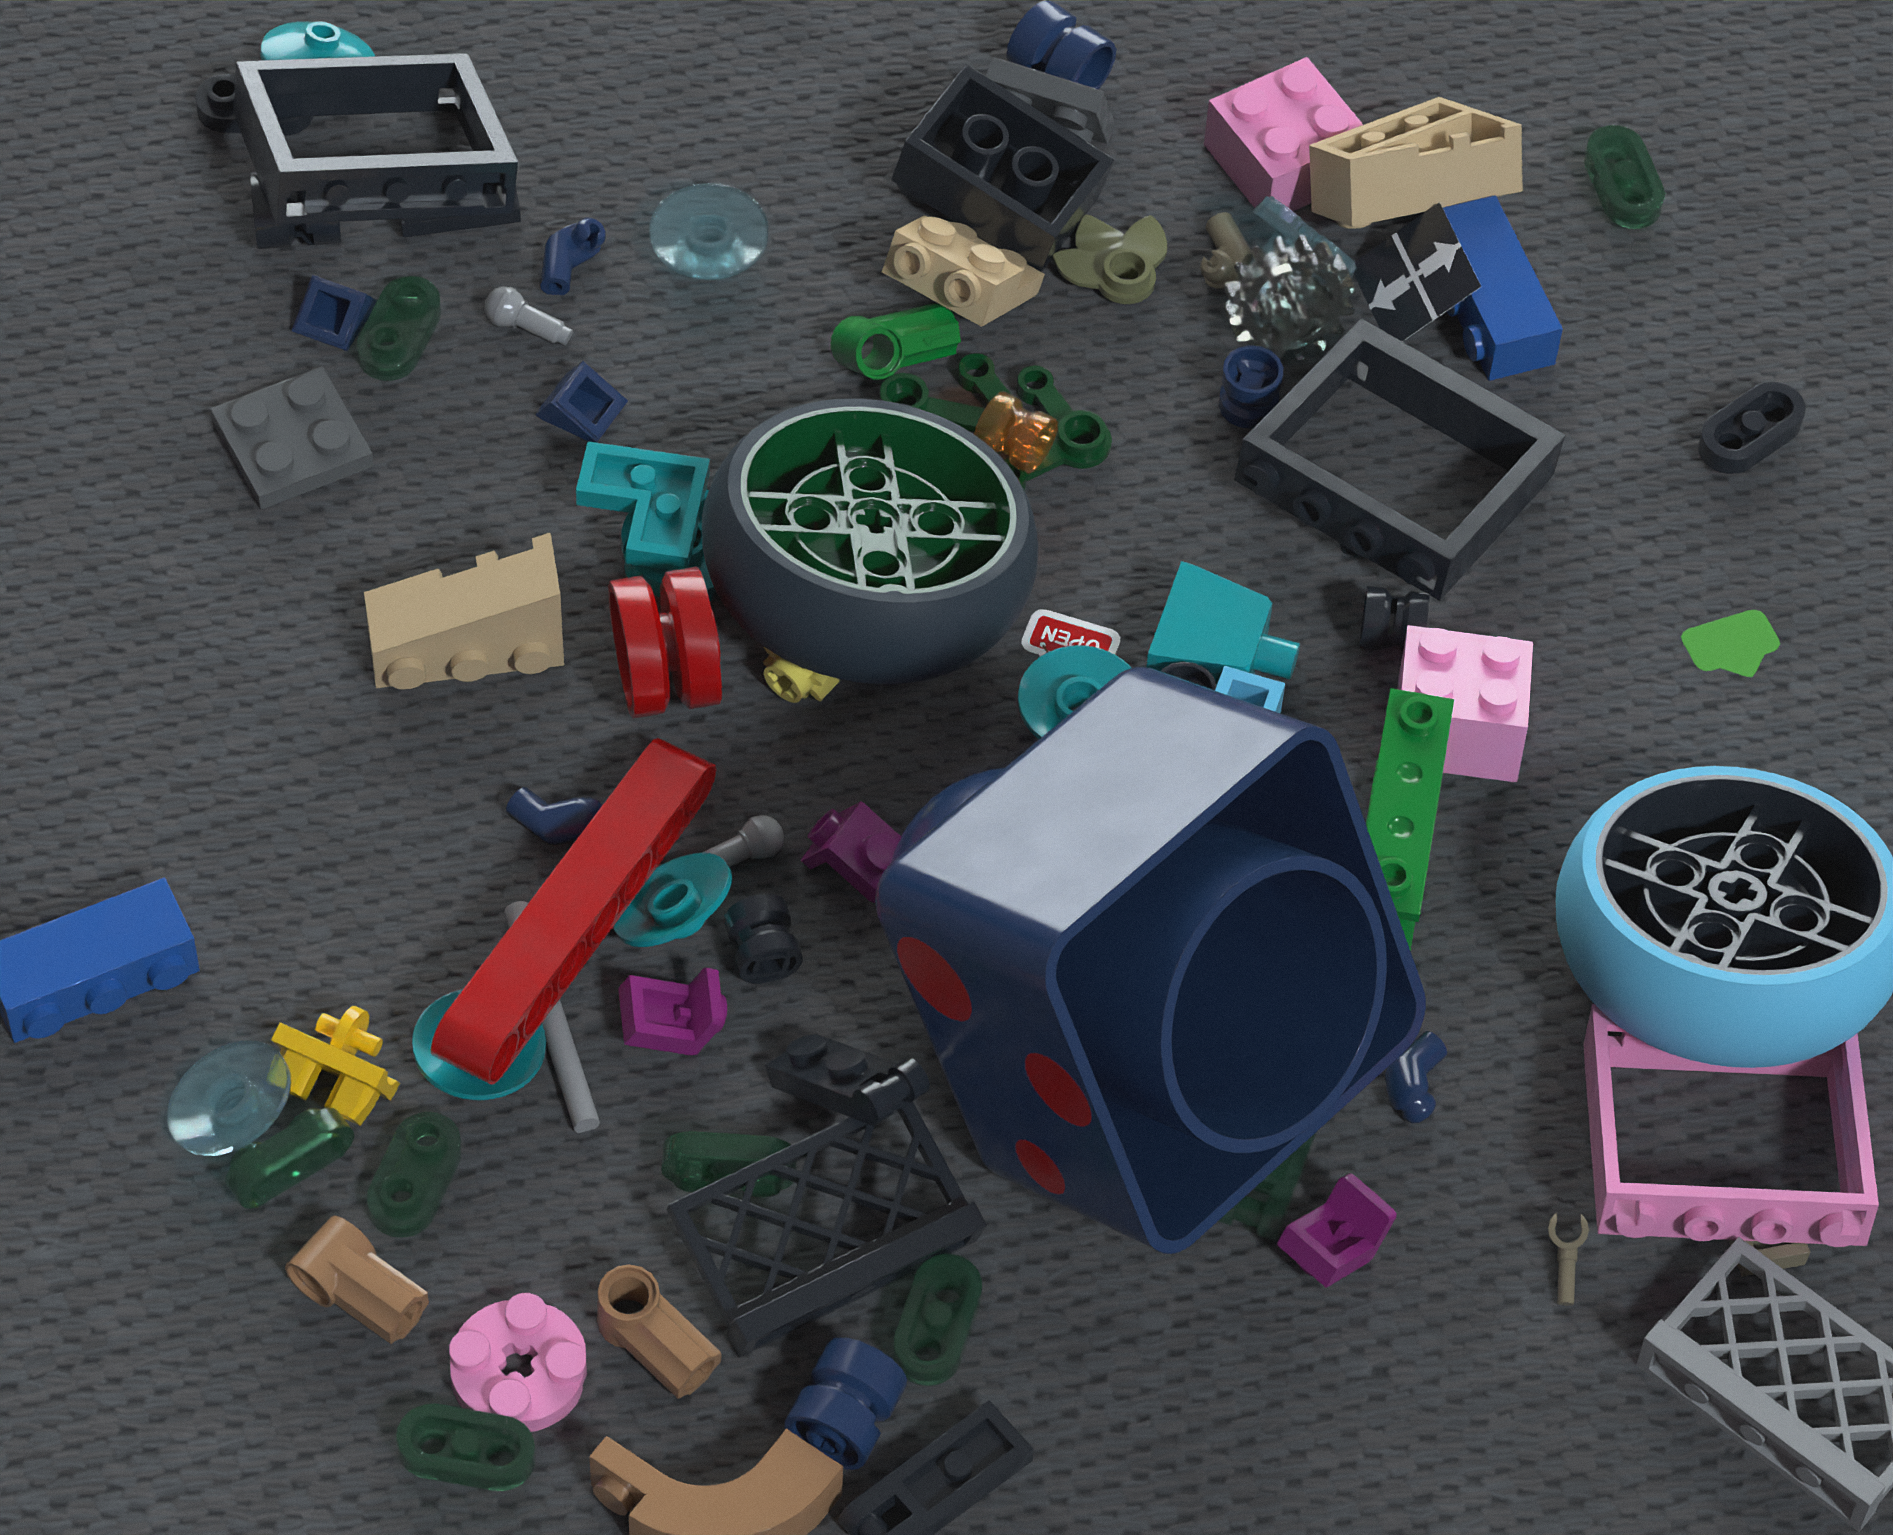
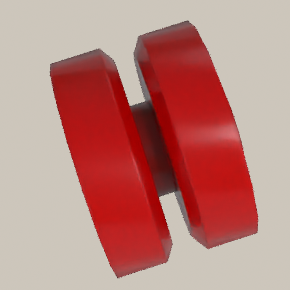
(675, 641)

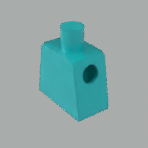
(1218, 626)

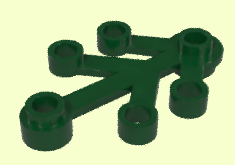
(1071, 424)

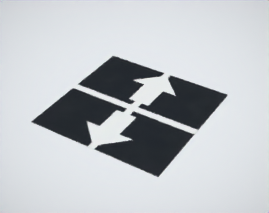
(1415, 275)

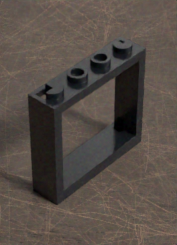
(374, 184)
(1435, 397)

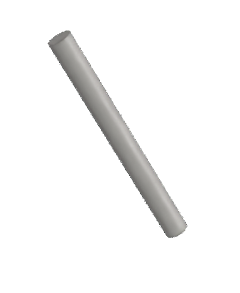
(564, 1056)

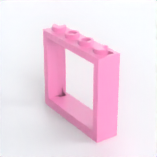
(1723, 1211)

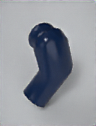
(568, 250)
(552, 822)
(1408, 1081)

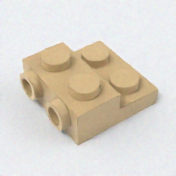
(960, 269)

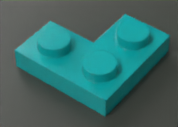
(659, 489)

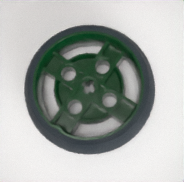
(869, 541)

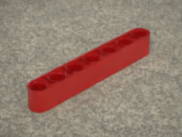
(573, 911)

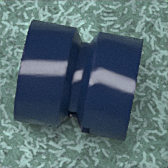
(1052, 45)
(848, 1394)

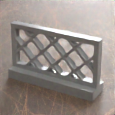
(1752, 1412)

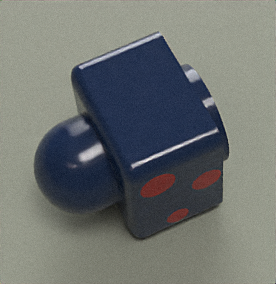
(1152, 953)

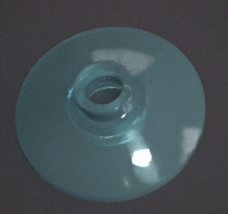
(709, 214)
(229, 1098)

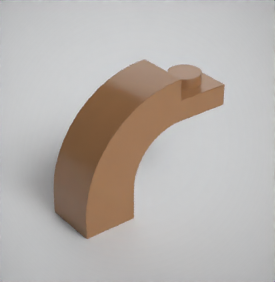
(779, 1496)

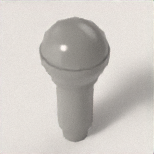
(508, 309)
(759, 839)

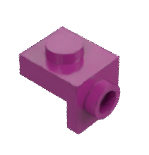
(854, 845)
(672, 1014)
(1340, 1232)

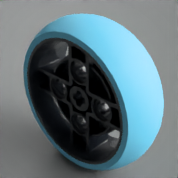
(1730, 916)

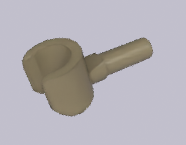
(1567, 1257)

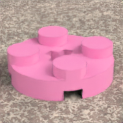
(523, 1328)

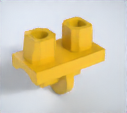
(358, 1081)

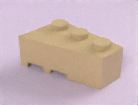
(1414, 162)
(469, 622)

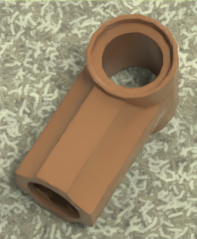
(344, 1270)
(657, 1334)

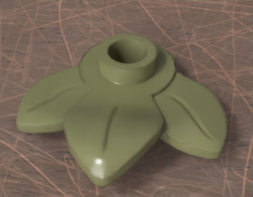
(1107, 255)

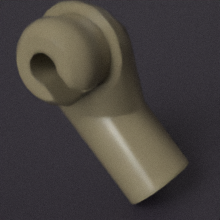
(1230, 249)

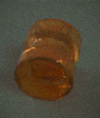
(1017, 432)

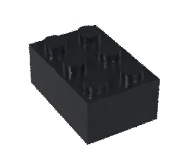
(1002, 168)

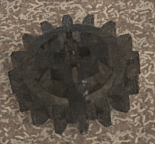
(1289, 298)

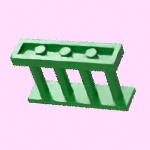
(1407, 795)

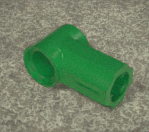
(898, 338)

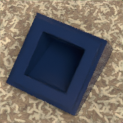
(332, 313)
(582, 404)

